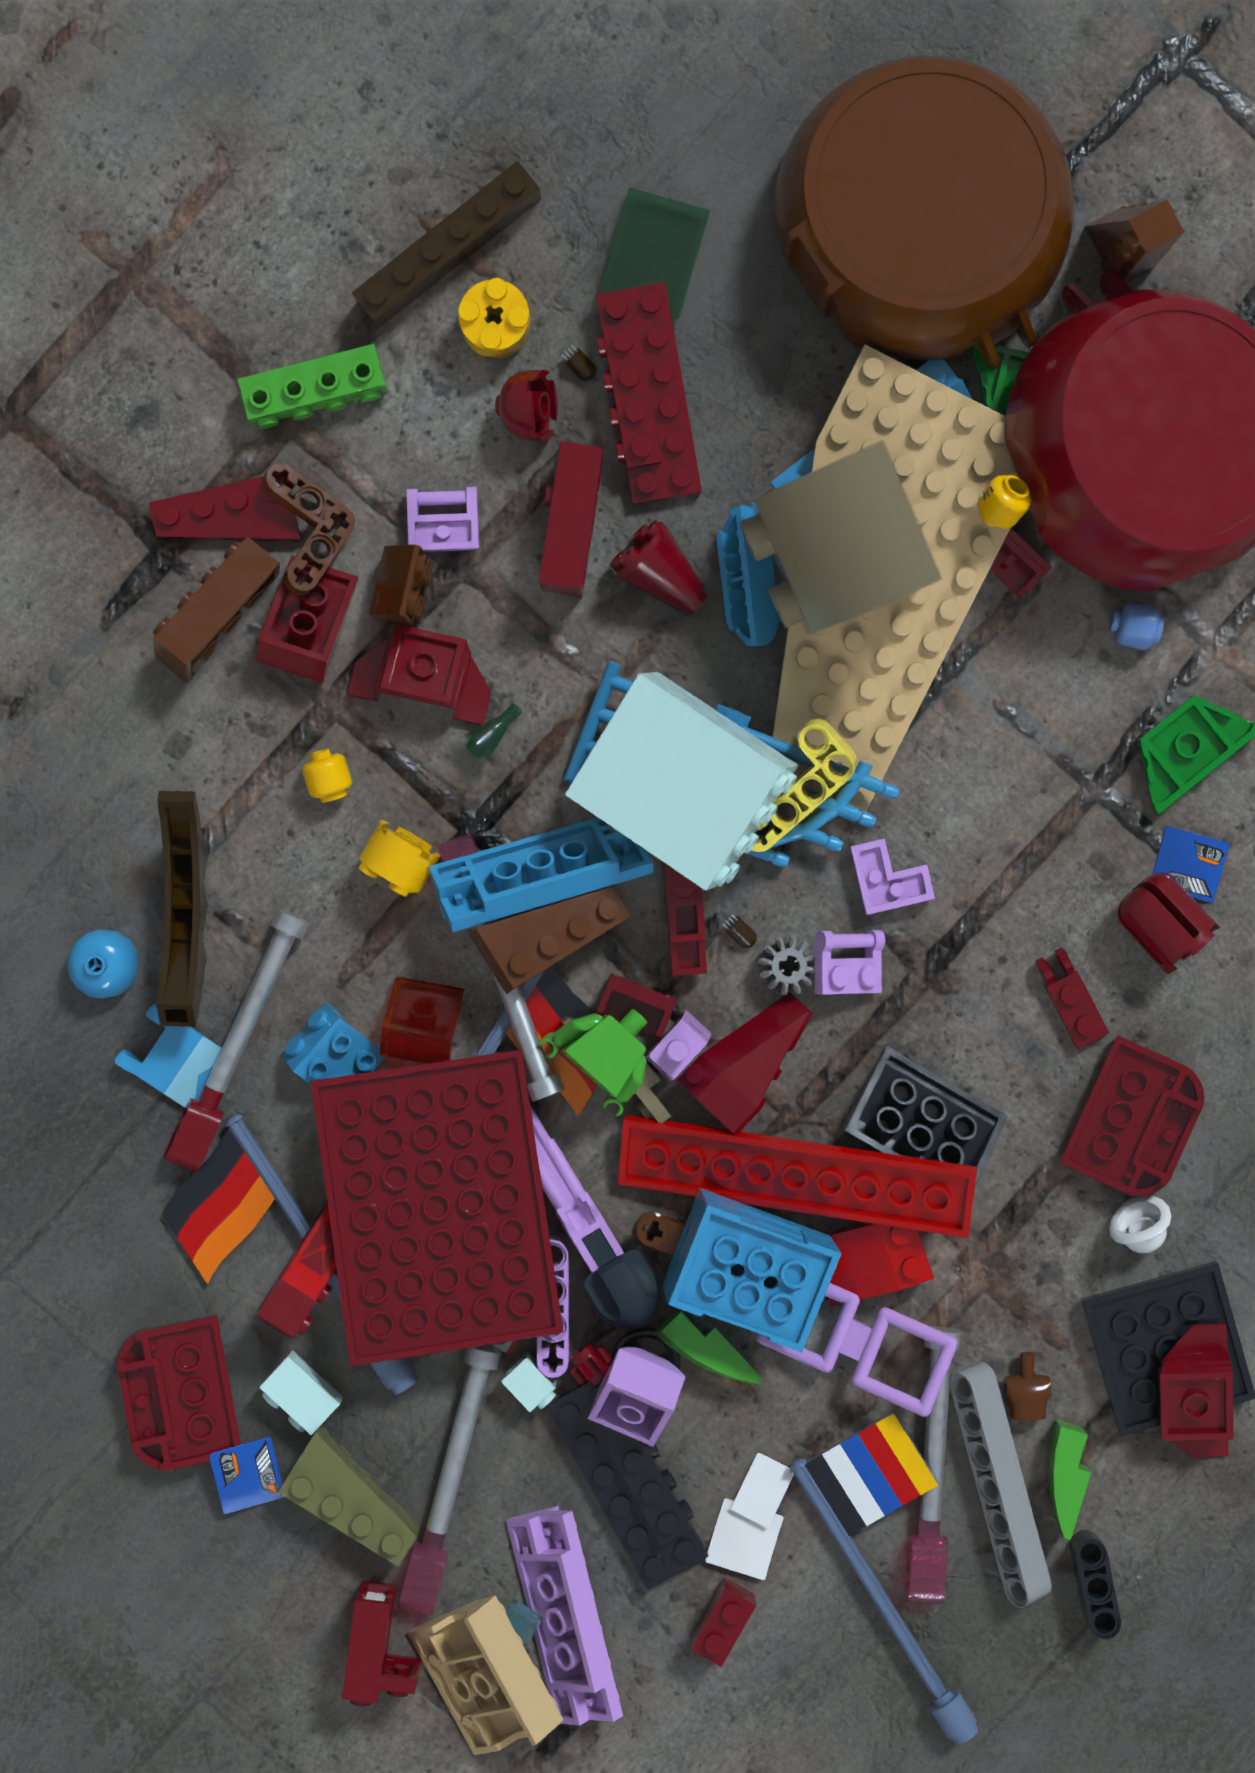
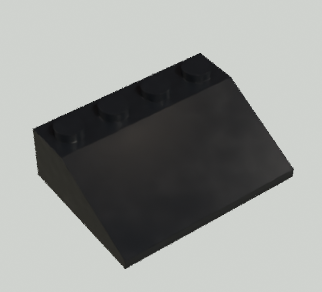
(919, 1116)

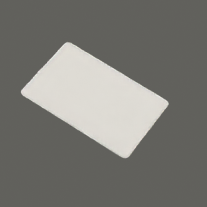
(762, 1490)

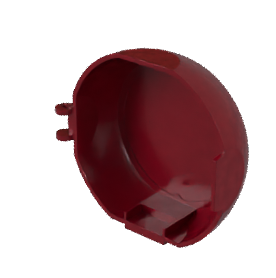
(1139, 434)

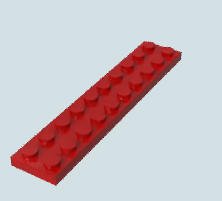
(798, 1175)

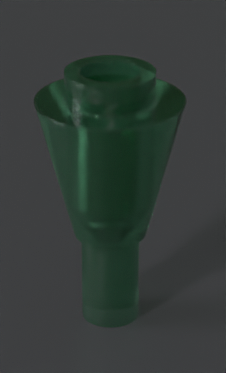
(486, 737)

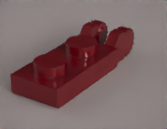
(1072, 1001)

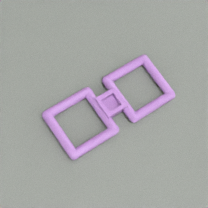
(862, 1344)

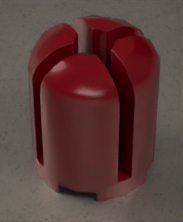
(1165, 920)

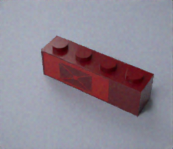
(301, 1281)

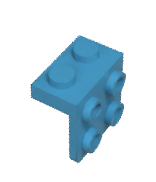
(330, 1048)

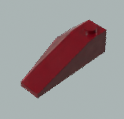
(740, 1067)

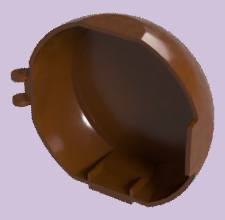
(926, 208)

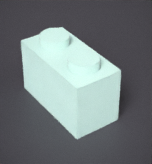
(300, 1393)

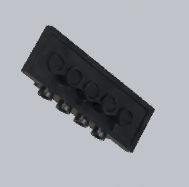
(630, 1490)

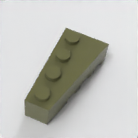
(349, 1498)

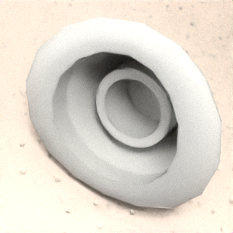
(1141, 1223)

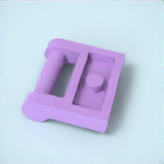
(443, 531)
(848, 974)

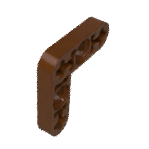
(319, 519)

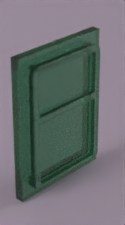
(654, 245)

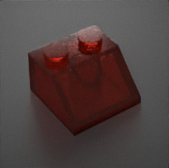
(421, 1021)

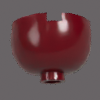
(528, 404)

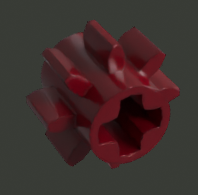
(590, 1364)

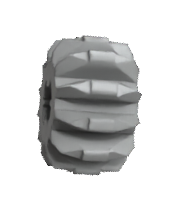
(794, 975)

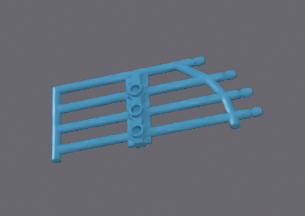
(807, 830)

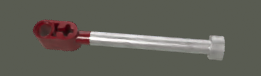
(201, 1117)

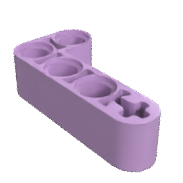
(562, 1348)

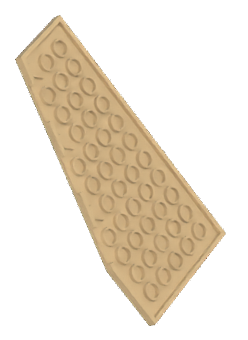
(879, 665)

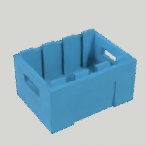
(766, 1245)

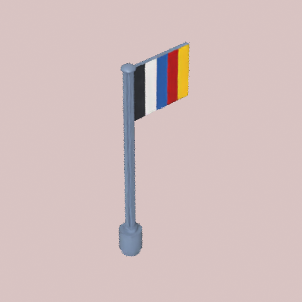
(854, 1488)

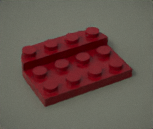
(1135, 1120)
(177, 1393)

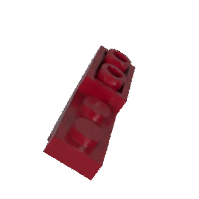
(684, 923)

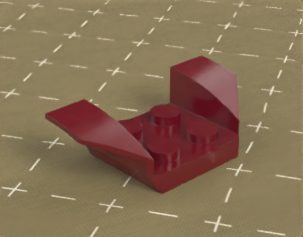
(426, 670)
(1198, 1392)

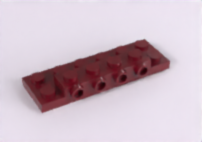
(647, 393)

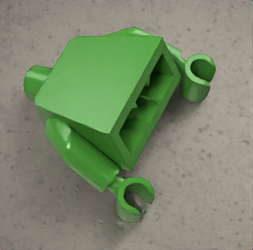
(605, 1053)

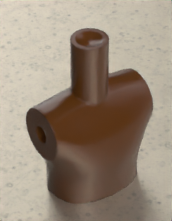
(1027, 1392)

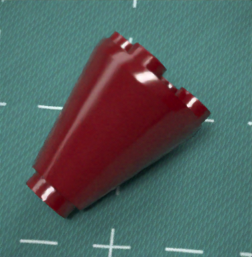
(660, 569)

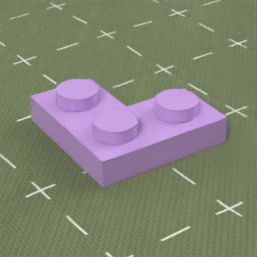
(883, 888)

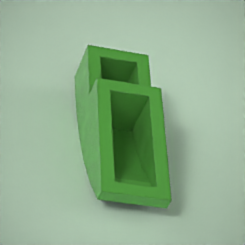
(706, 1349)
(1067, 1475)

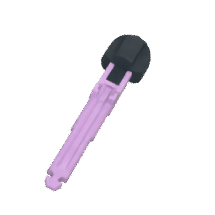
(620, 1283)

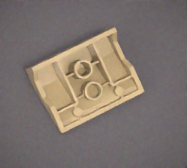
(486, 1676)

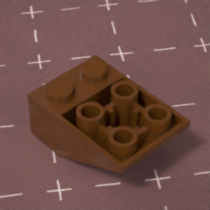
(400, 585)

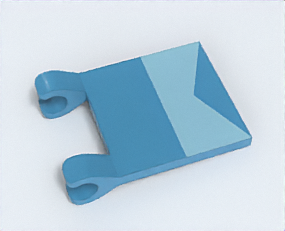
(176, 1063)

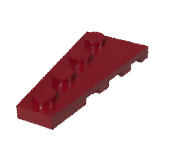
(226, 514)

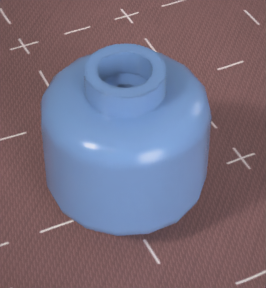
(1137, 625)

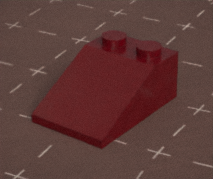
(306, 628)

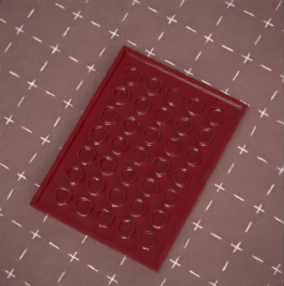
(436, 1207)

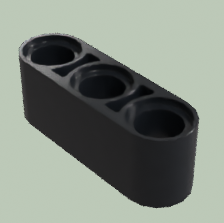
(1104, 1598)

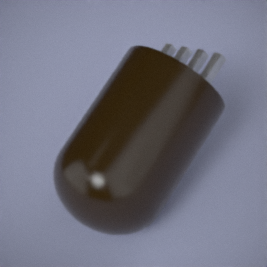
(580, 364)
(740, 932)

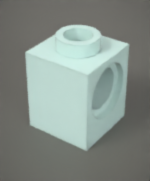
(528, 1383)

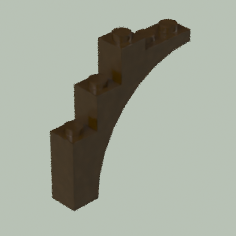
(184, 909)

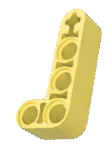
(820, 770)

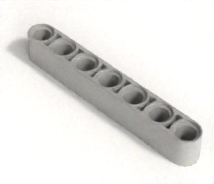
(1000, 1484)

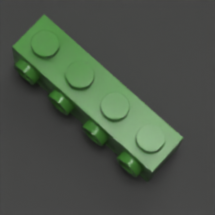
(313, 386)

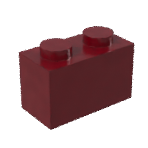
(722, 1621)

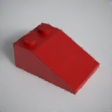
(878, 1260)

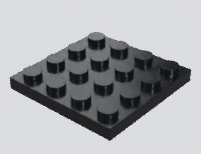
(1141, 1324)

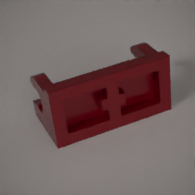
(1018, 565)

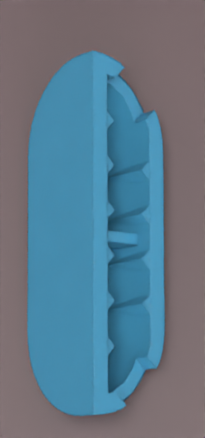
(746, 584)

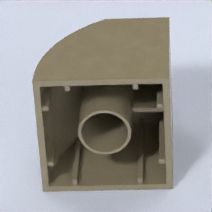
(840, 541)

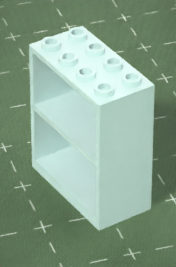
(682, 780)

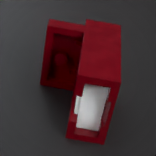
(368, 1662)

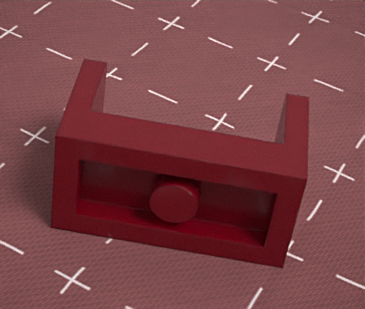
(623, 995)

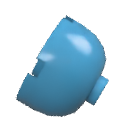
(118, 964)

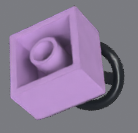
(638, 1388)

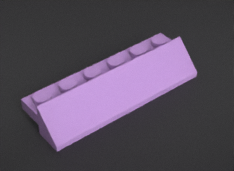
(570, 1631)

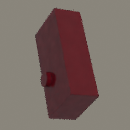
(571, 518)

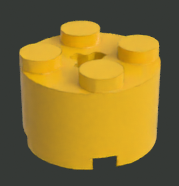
(500, 299)
(397, 858)

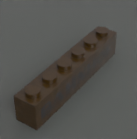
(447, 245)

